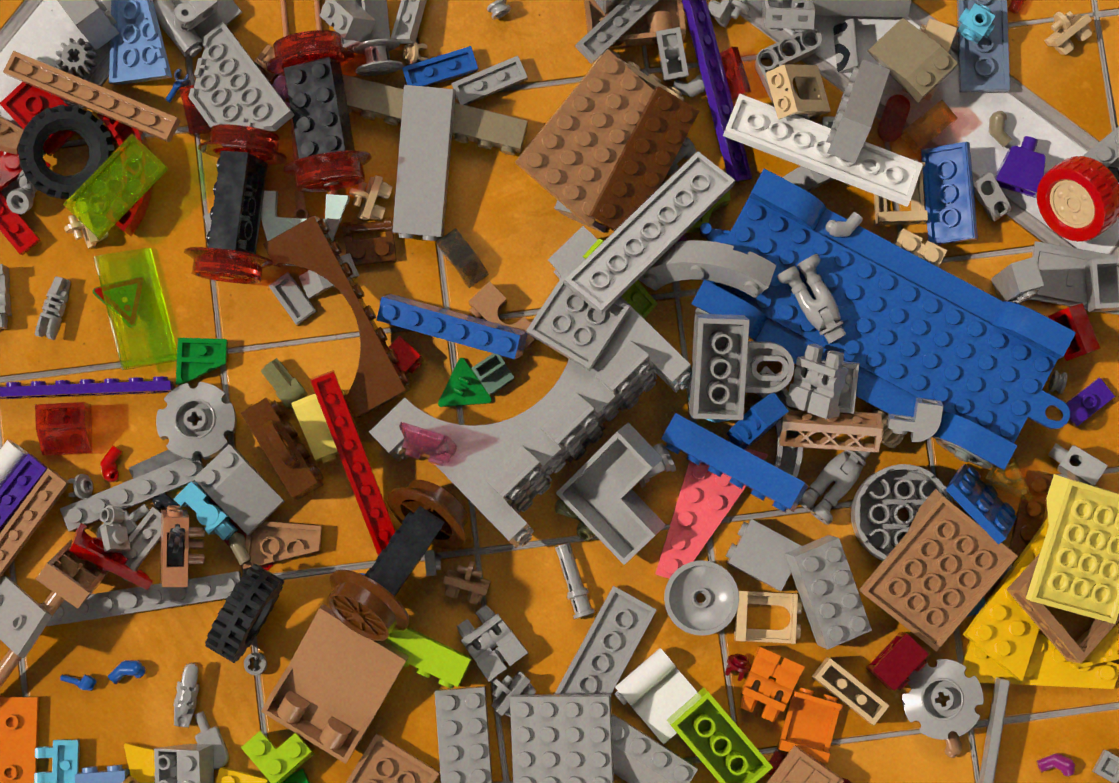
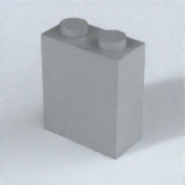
(762, 554)

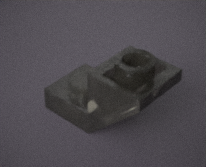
(462, 258)

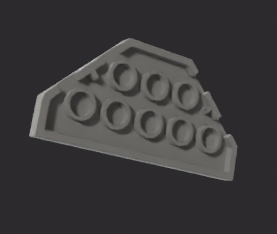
(233, 87)

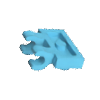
(64, 762)

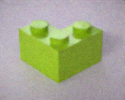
(278, 762)

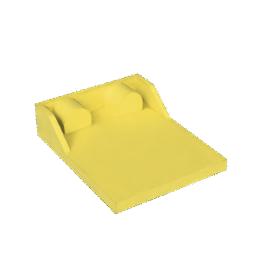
(1080, 551)

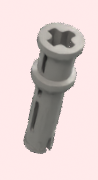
(577, 592)

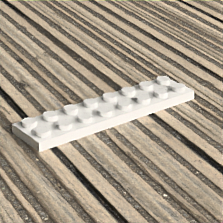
(806, 145)

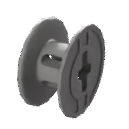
(377, 57)

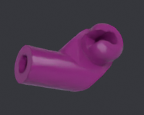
(1058, 761)

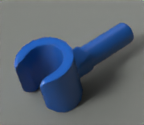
(178, 83)
(86, 683)

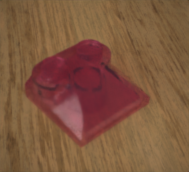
(427, 443)

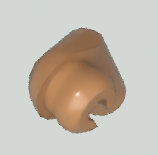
(953, 745)

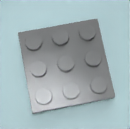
(574, 326)

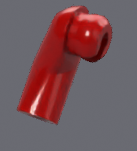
(109, 466)

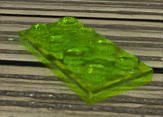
(115, 186)

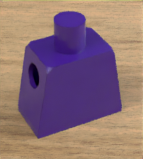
(1022, 168)

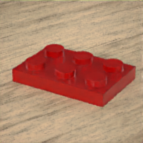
(28, 101)

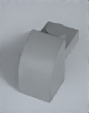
(923, 423)

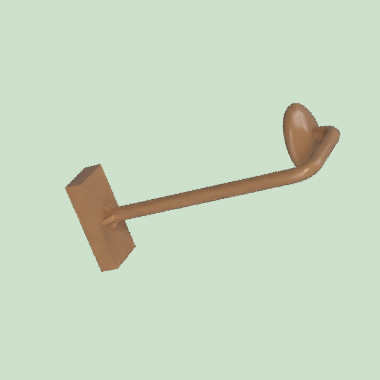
(69, 580)

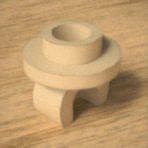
(411, 52)

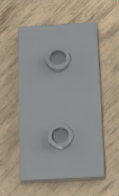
(20, 617)

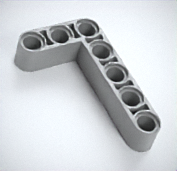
(775, 53)

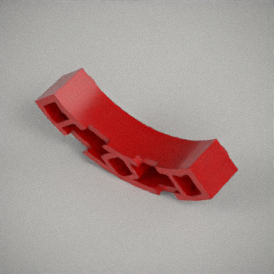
(132, 218)

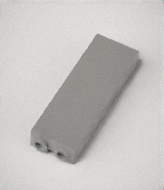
(423, 162)

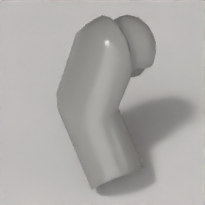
(843, 229)

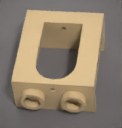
(810, 88)
(916, 216)
(786, 635)

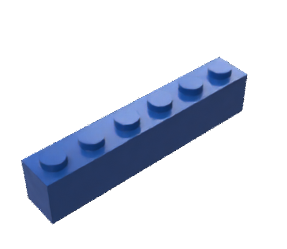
(452, 326)
(735, 463)

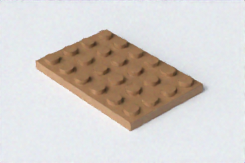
(587, 135)

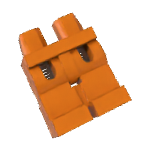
(767, 690)

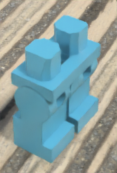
(207, 513)

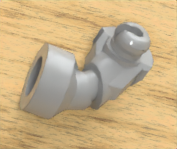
(21, 199)

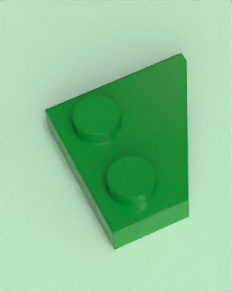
(199, 357)

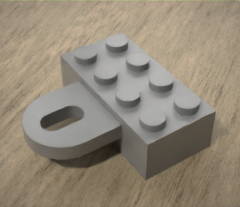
(727, 367)

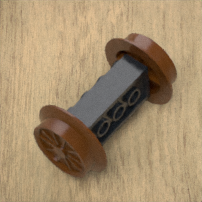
(369, 601)

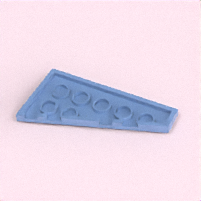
(138, 49)

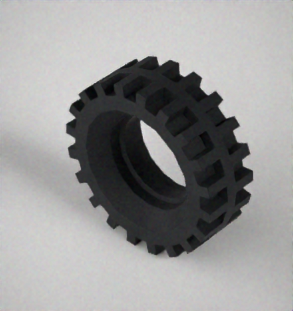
(52, 121)
(244, 613)

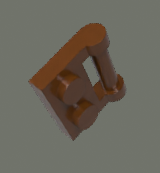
(373, 249)

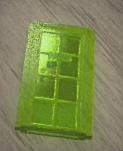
(136, 308)

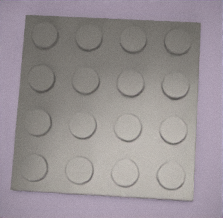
(562, 738)

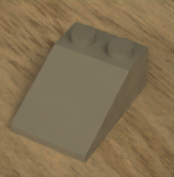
(913, 59)

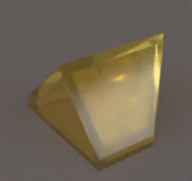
(1010, 480)

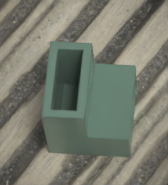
(493, 373)

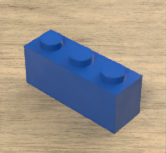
(757, 421)

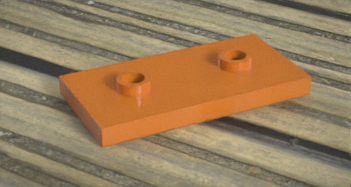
(18, 739)

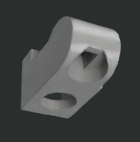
(193, 13)
(991, 196)

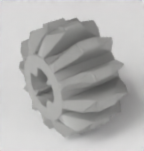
(83, 51)

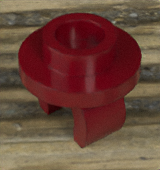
(739, 663)

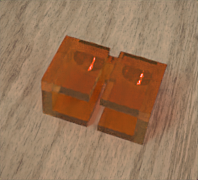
(923, 129)

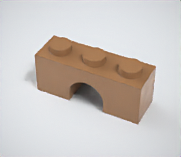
(487, 305)

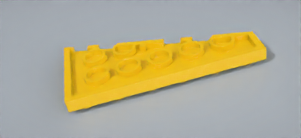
(1002, 625)
(1044, 668)

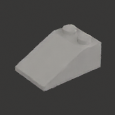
(239, 489)

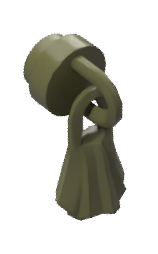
(583, 531)

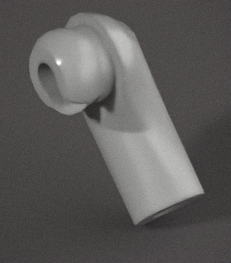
(692, 88)

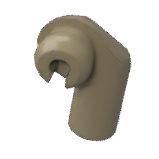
(996, 128)
(238, 545)

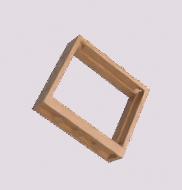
(1071, 650)

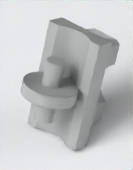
(726, 9)
(517, 686)

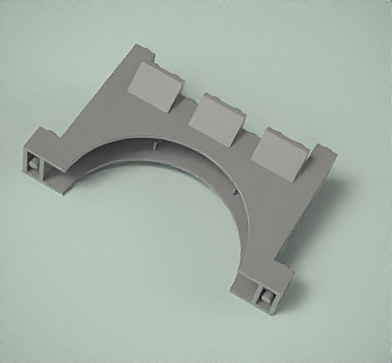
(511, 460)

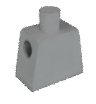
(1088, 468)

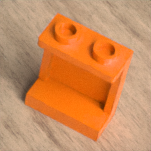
(810, 724)

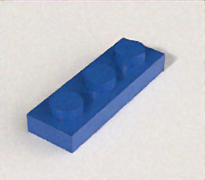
(441, 68)

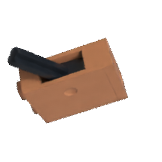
(175, 546)

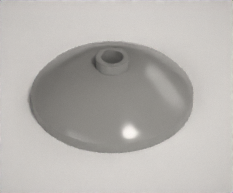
(720, 598)

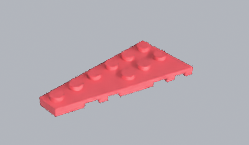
(697, 514)

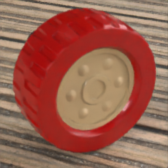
(1079, 198)

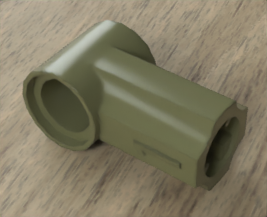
(287, 387)

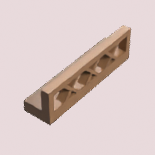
(855, 425)

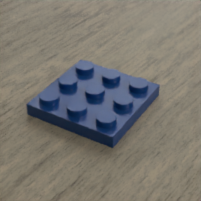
(982, 503)

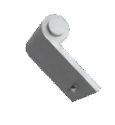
(191, 41)

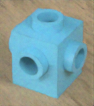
(973, 30)

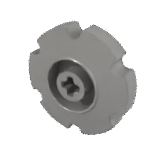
(182, 409)
(960, 710)

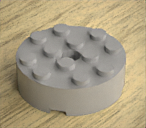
(881, 497)

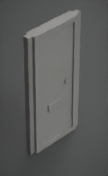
(1064, 274)

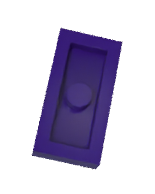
(1088, 401)

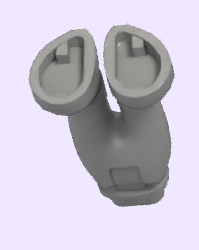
(822, 311)
(844, 471)

